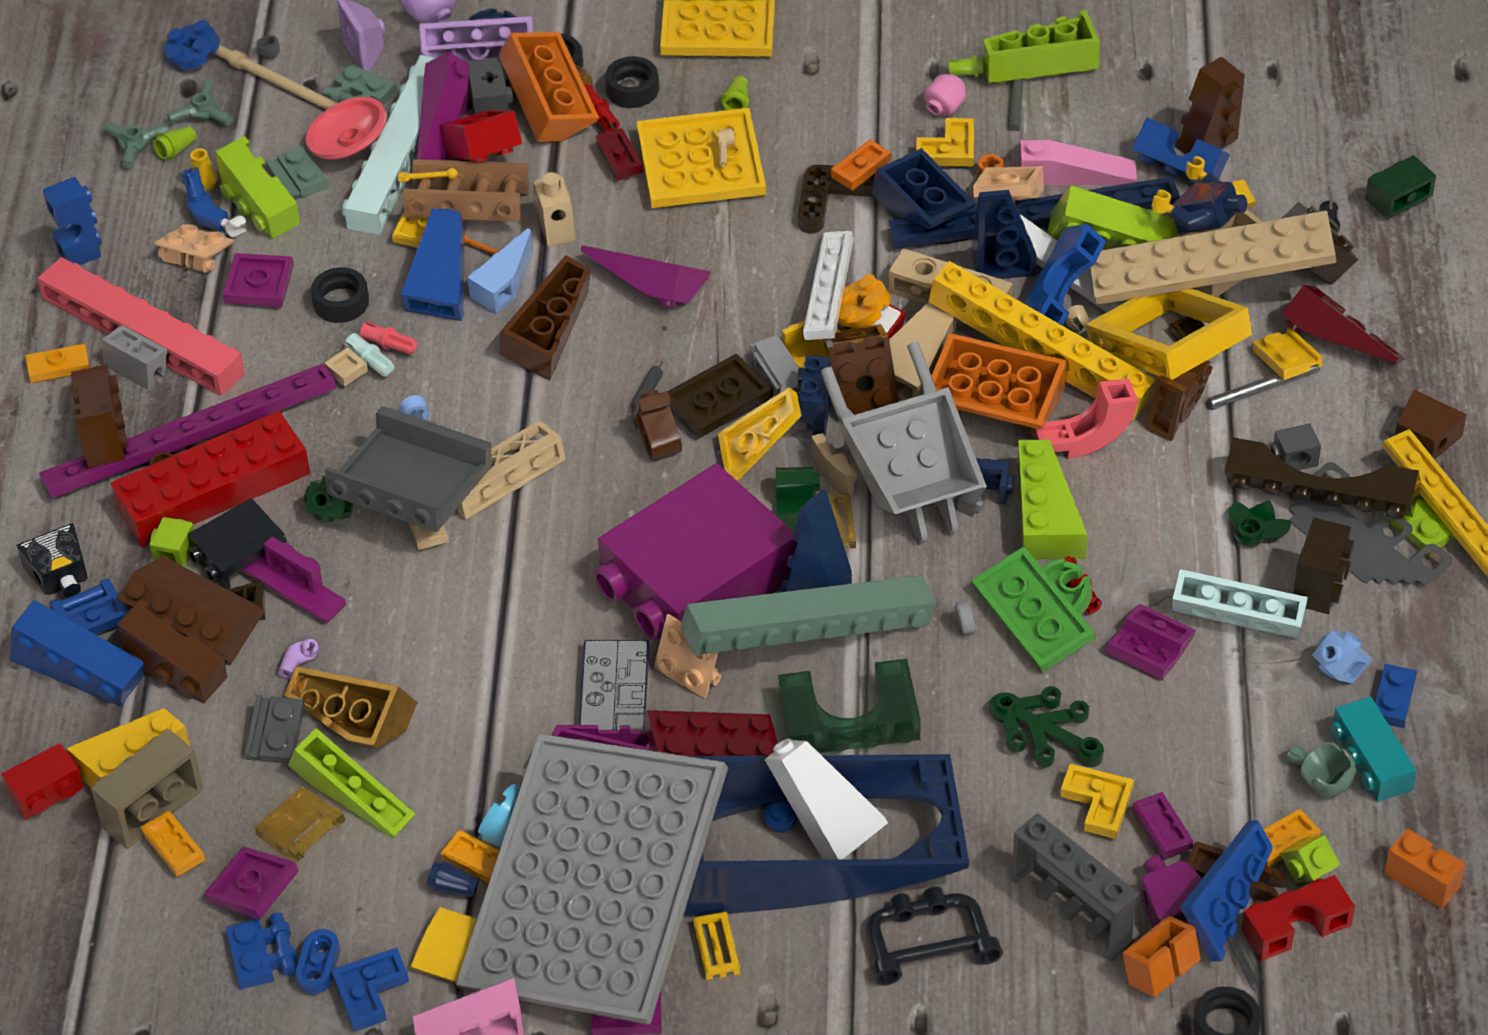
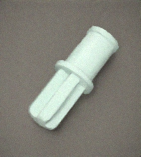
(370, 354)

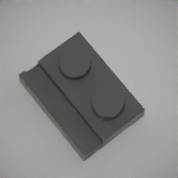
(274, 729)

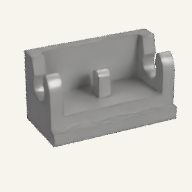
(134, 356)

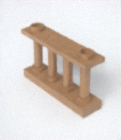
(478, 192)

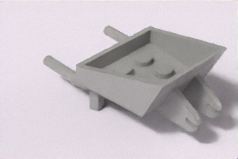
(911, 449)

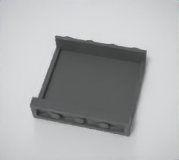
(411, 470)

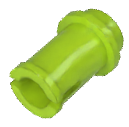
(965, 67)

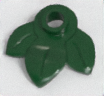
(1256, 523)

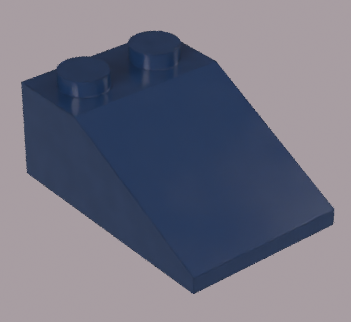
(919, 190)

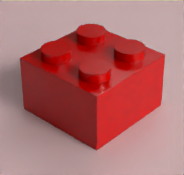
(481, 135)

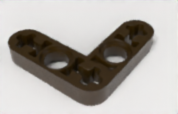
(826, 186)

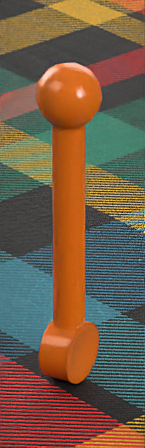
(479, 245)

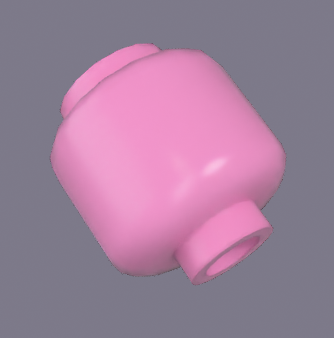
(945, 95)

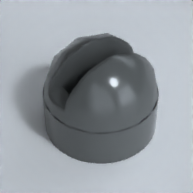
(268, 46)

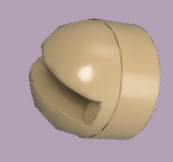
(1076, 317)

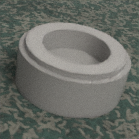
(964, 617)

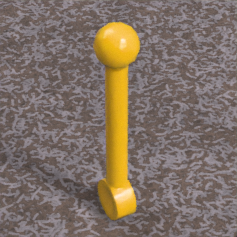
(405, 176)

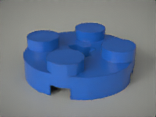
(191, 45)

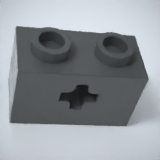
(488, 85)

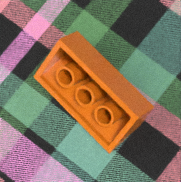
(547, 85)

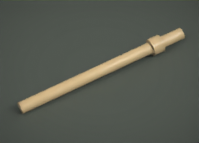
(239, 60)

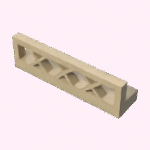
(515, 470)

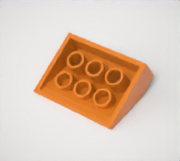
(1000, 380)

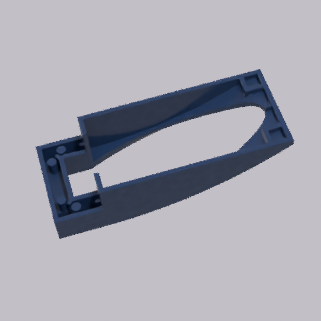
(799, 883)

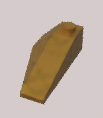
(353, 707)

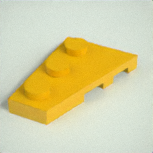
(757, 432)

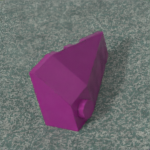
(443, 100)
(652, 277)

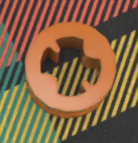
(989, 160)

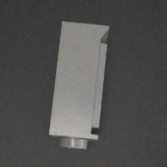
(774, 364)

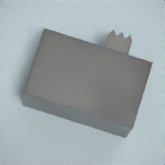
(972, 502)

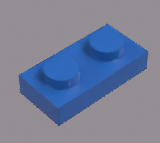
(1395, 693)

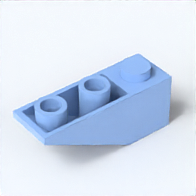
(500, 277)

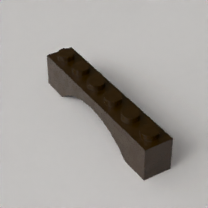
(1385, 490)

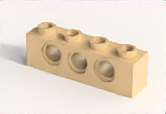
(914, 274)

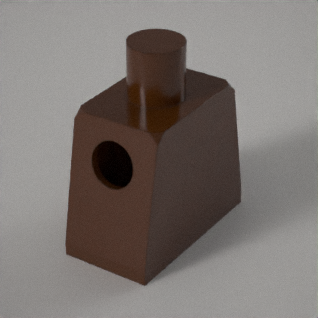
(1431, 422)

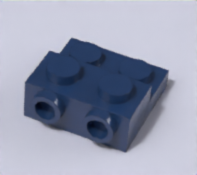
(814, 397)

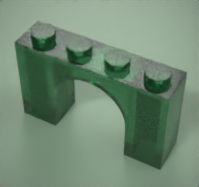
(889, 722)

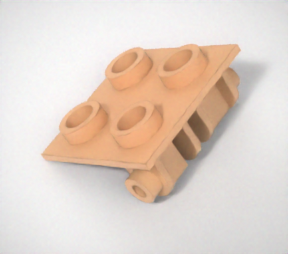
(192, 247)
(680, 664)

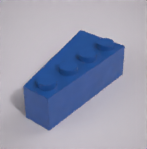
(73, 655)

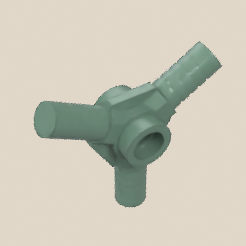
(201, 107)
(133, 139)

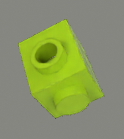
(171, 540)
(1310, 858)

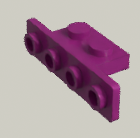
(295, 579)

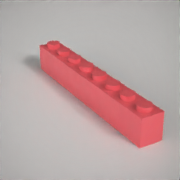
(109, 307)

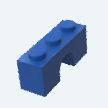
(1158, 141)
(71, 210)

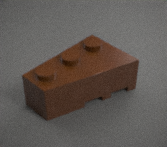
(1214, 107)
(170, 656)

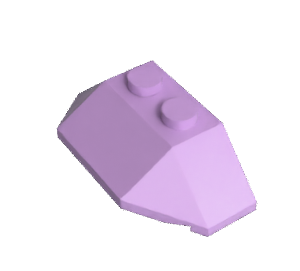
(471, 38)

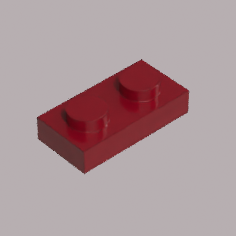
(619, 154)

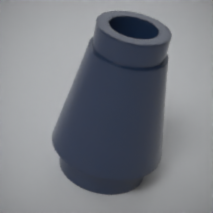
(451, 880)

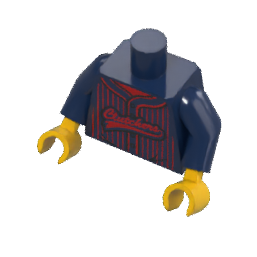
(1204, 205)

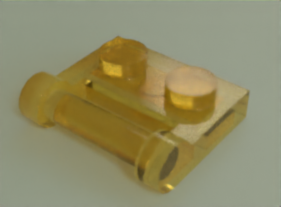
(293, 818)

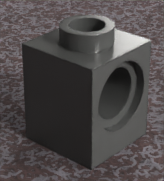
(1297, 446)

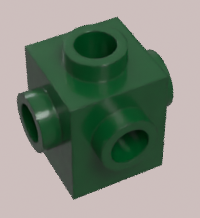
(324, 505)

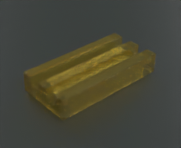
(834, 499)

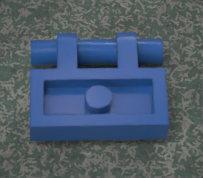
(250, 952)

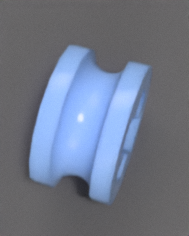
(415, 403)

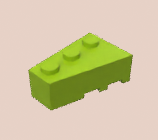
(254, 191)

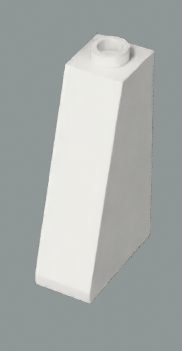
(823, 800)

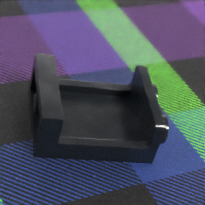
(232, 541)

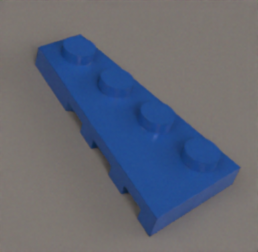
(1226, 888)

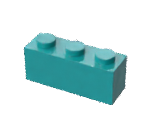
(1375, 749)

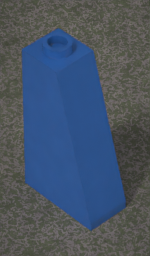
(437, 270)

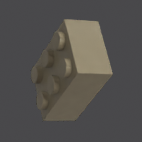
(146, 786)

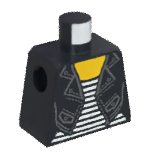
(55, 561)

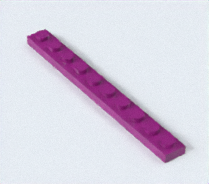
(194, 428)

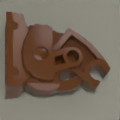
(1176, 399)

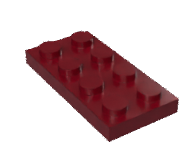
(710, 733)

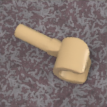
(725, 139)

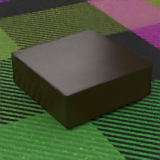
(1184, 327)

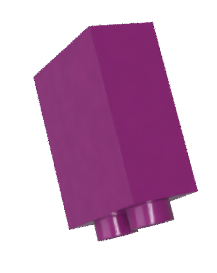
(694, 548)

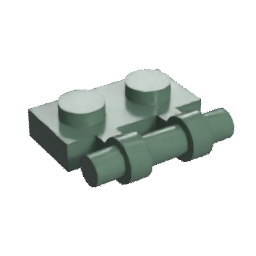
(360, 83)

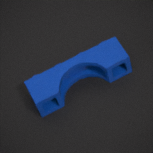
(1072, 255)

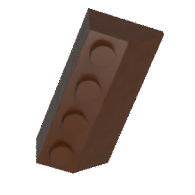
(194, 605)

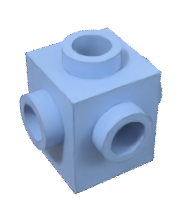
(1342, 656)

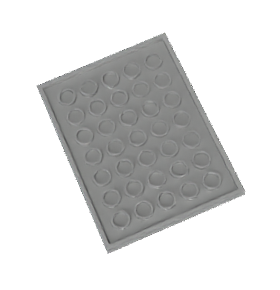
(594, 877)

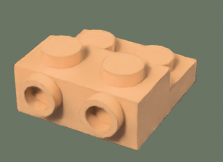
(1020, 181)

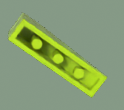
(348, 784)

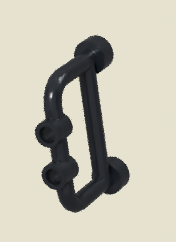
(887, 967)

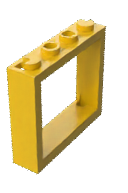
(1226, 327)

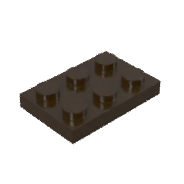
(718, 395)

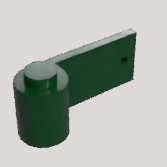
(793, 490)

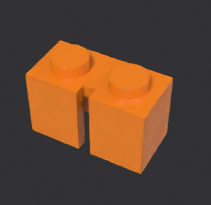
(1423, 870)
(1160, 955)

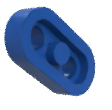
(317, 964)

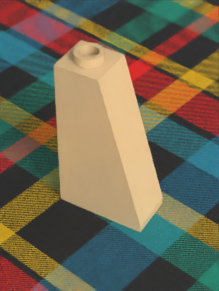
(931, 330)

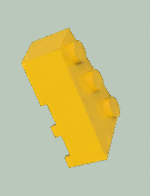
(107, 751)

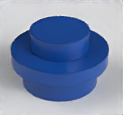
(780, 816)

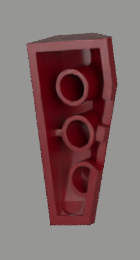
(1323, 317)

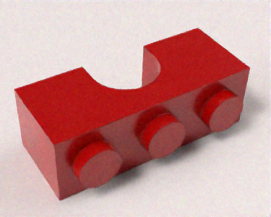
(1320, 903)

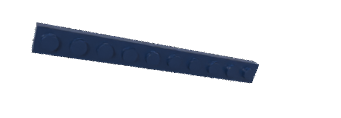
(1036, 210)

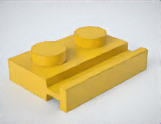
(1287, 353)

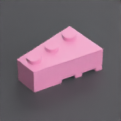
(481, 1013)

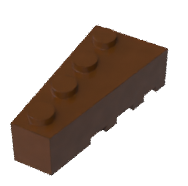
(545, 321)
(99, 415)

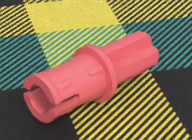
(388, 338)

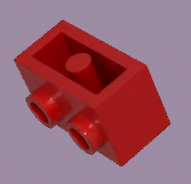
(42, 781)

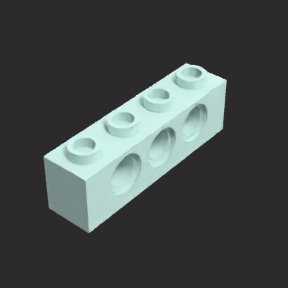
(1239, 604)

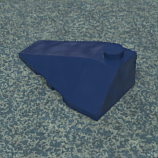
(1001, 239)
(820, 553)

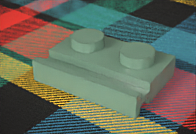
(297, 172)

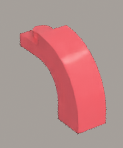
(1097, 425)

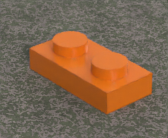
(860, 164)

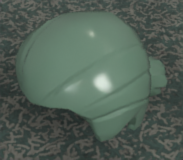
(1325, 769)

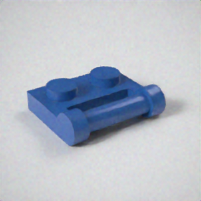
(93, 609)

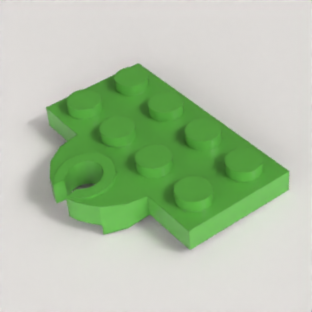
(1038, 605)

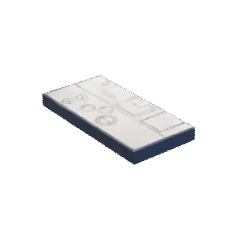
(614, 683)

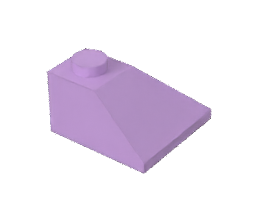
(361, 32)

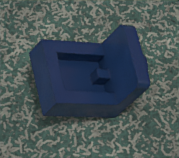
(997, 477)

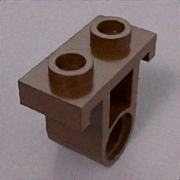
(657, 424)

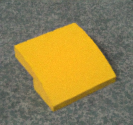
(445, 945)

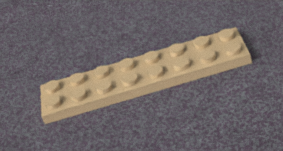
(1213, 257)

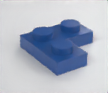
(362, 980)

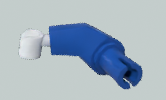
(202, 208)

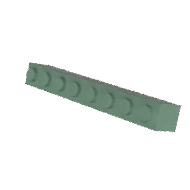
(807, 614)

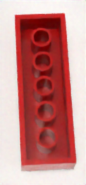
(212, 476)

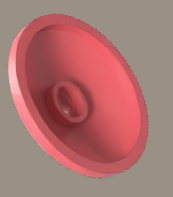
(346, 128)

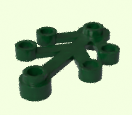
(1045, 724)

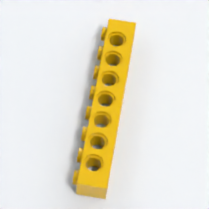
(1026, 329)

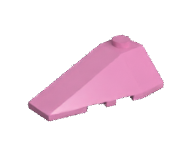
(1075, 165)

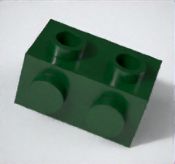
(1400, 187)

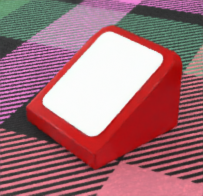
(891, 319)

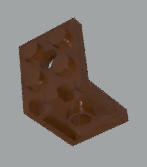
(858, 354)

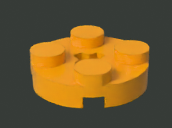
(873, 297)

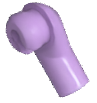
(296, 655)

